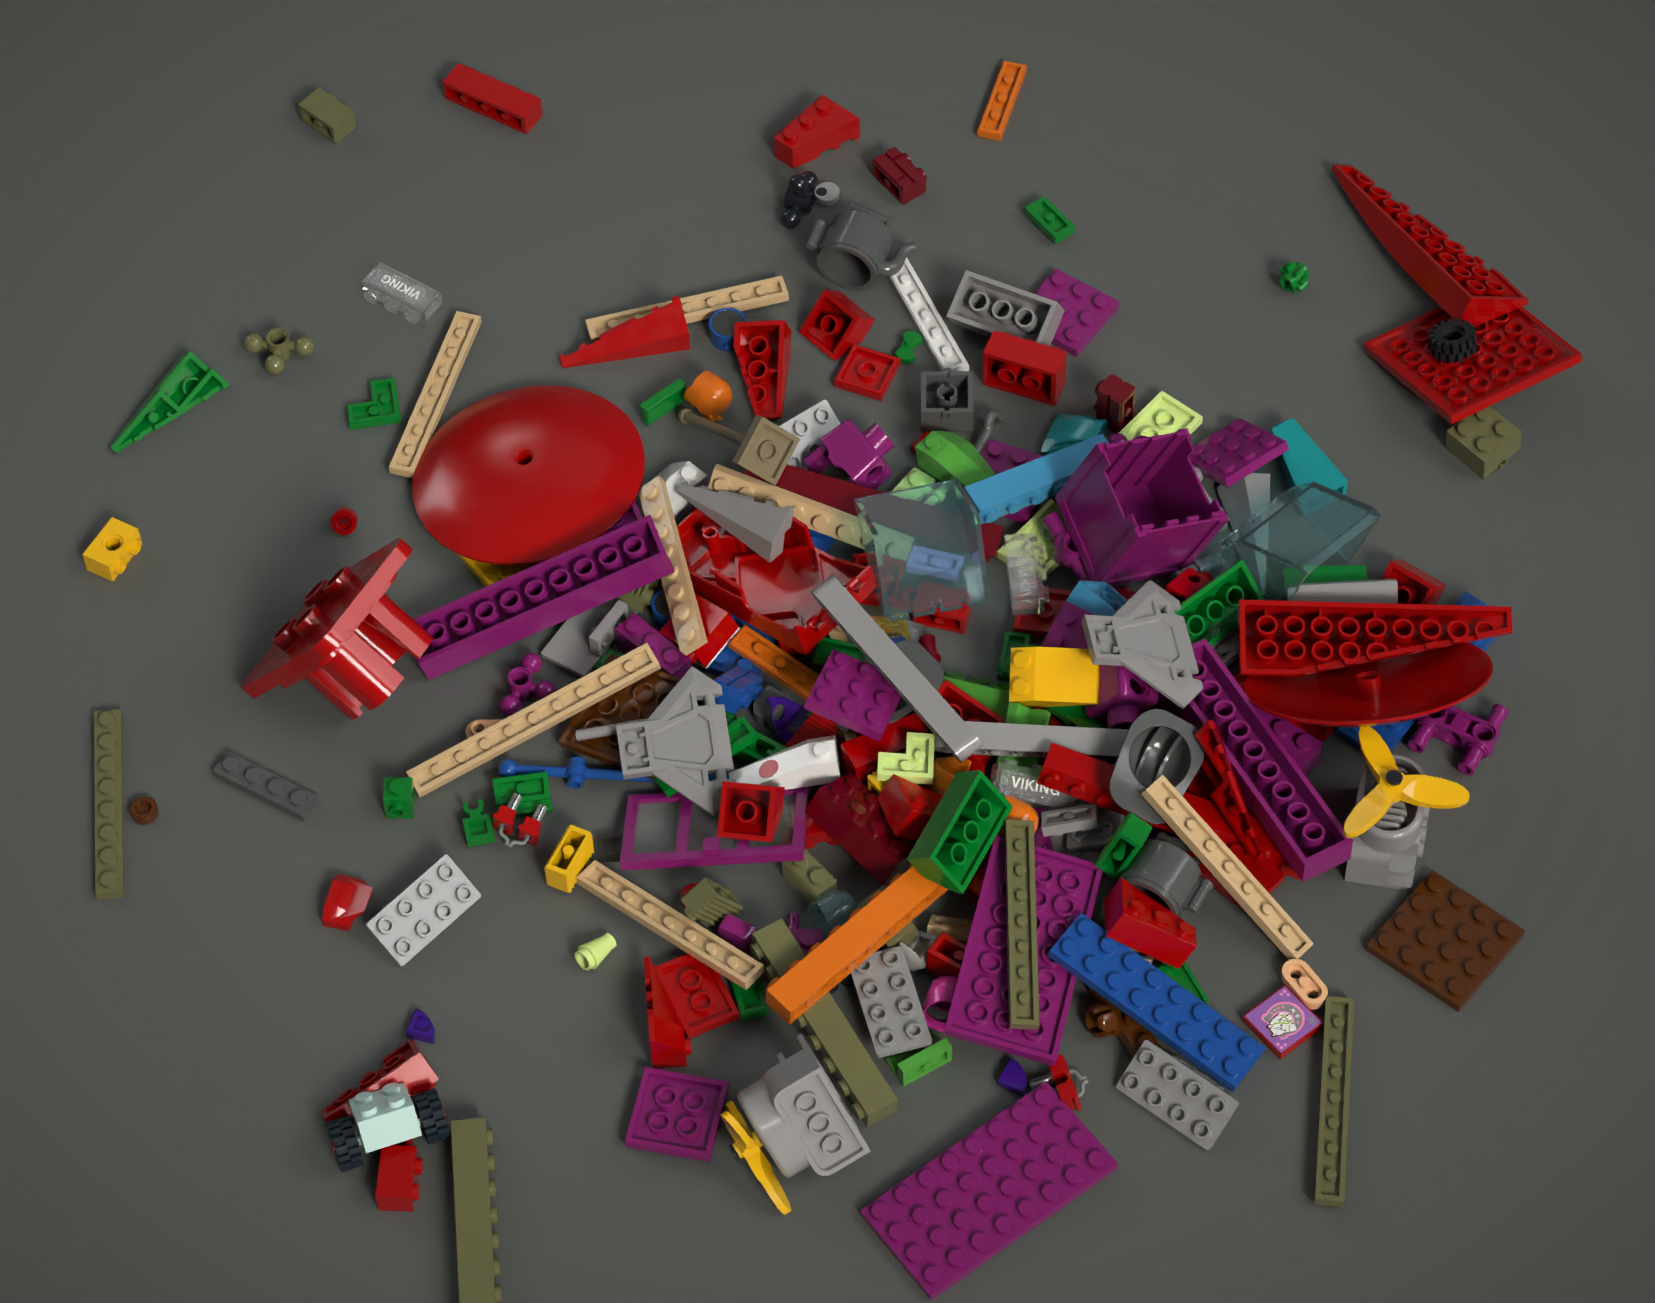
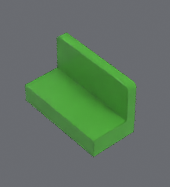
(918, 1062)

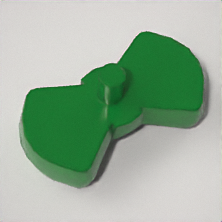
(910, 341)

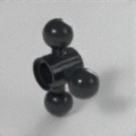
(799, 198)

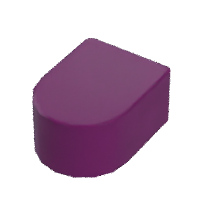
(736, 932)

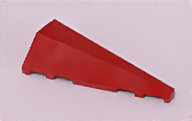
(653, 334)
(1227, 792)

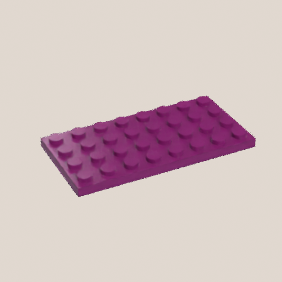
(981, 992)
(988, 1190)

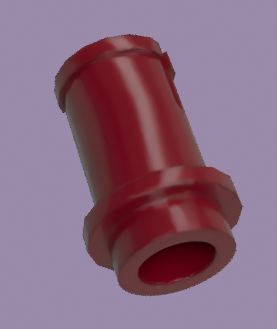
(928, 642)

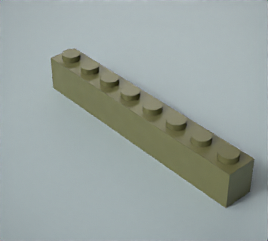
(829, 1032)
(475, 1211)

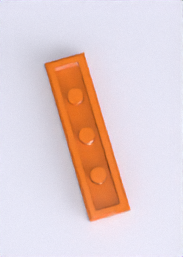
(1002, 100)
(774, 661)

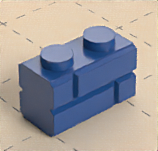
(738, 689)

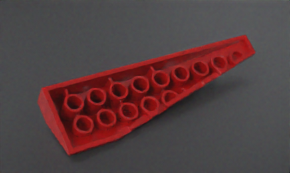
(1422, 249)
(1325, 636)

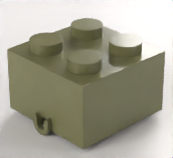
(1484, 441)

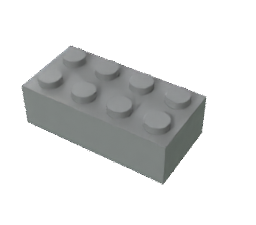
(991, 305)

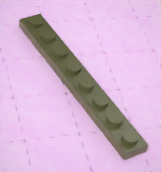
(109, 805)
(1021, 925)
(1334, 1102)

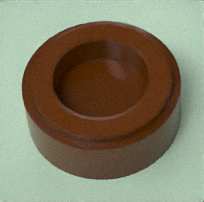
(144, 810)

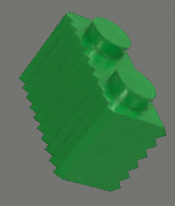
(1123, 846)

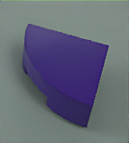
(421, 1028)
(1013, 1078)

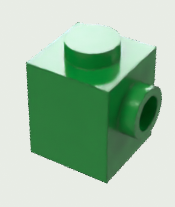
(399, 797)

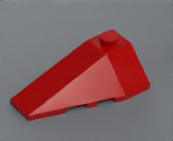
(764, 363)
(665, 1029)
(402, 1065)

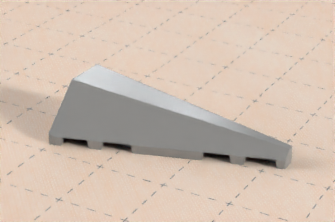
(1245, 498)
(752, 522)

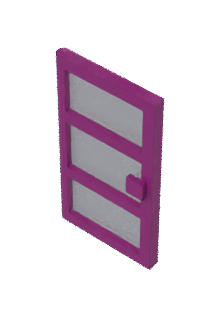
(682, 834)

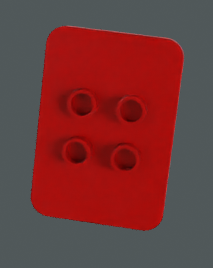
(346, 637)

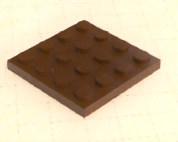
(629, 704)
(1445, 940)

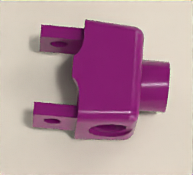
(855, 453)
(1119, 698)

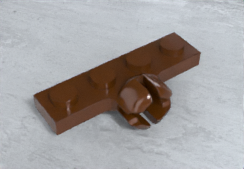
(1117, 1023)

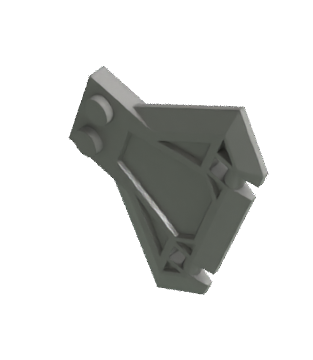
(1147, 643)
(682, 742)

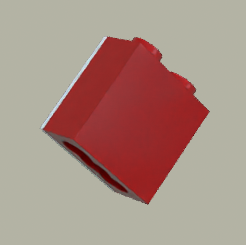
(718, 628)

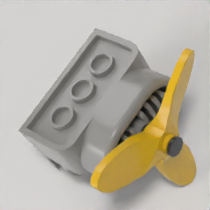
(1392, 814)
(796, 1120)

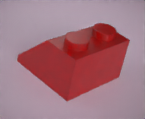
(836, 324)
(1414, 584)
(750, 811)

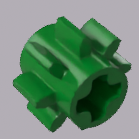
(1293, 277)

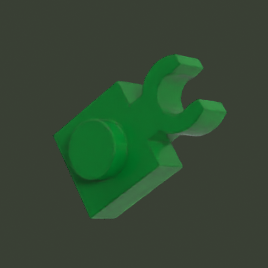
(477, 825)

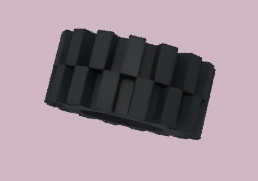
(1453, 340)

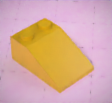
(1052, 677)

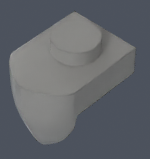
(917, 951)

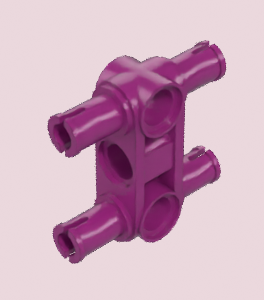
(1065, 549)
(1462, 732)

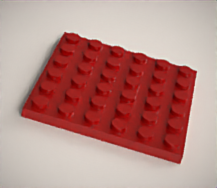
(1509, 358)

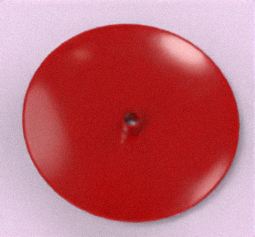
(528, 474)
(1376, 690)

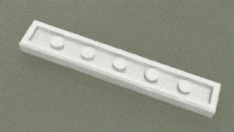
(927, 319)

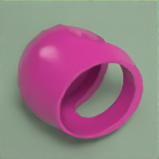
(939, 997)

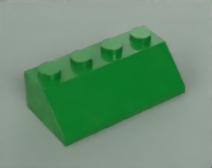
(1213, 608)
(960, 831)

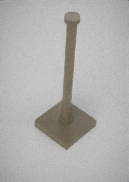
(762, 450)

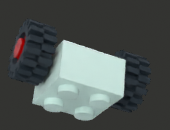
(385, 1120)

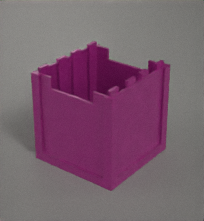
(1139, 509)

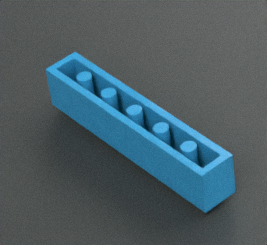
(1029, 482)

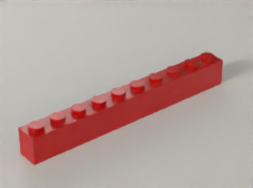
(1089, 781)

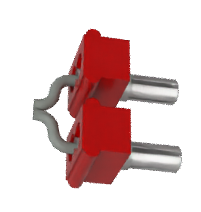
(527, 832)
(1061, 1077)

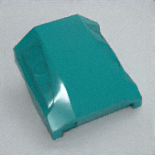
(1070, 430)

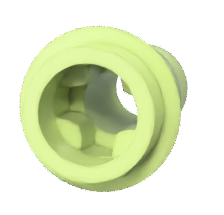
(594, 952)

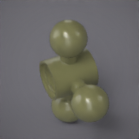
(279, 348)

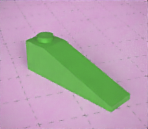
(951, 458)
(992, 696)

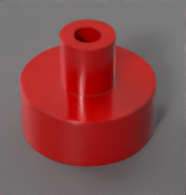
(344, 521)

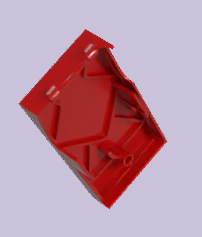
(767, 594)

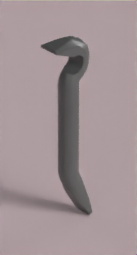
(987, 429)

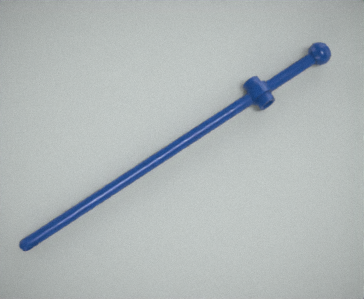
(577, 772)

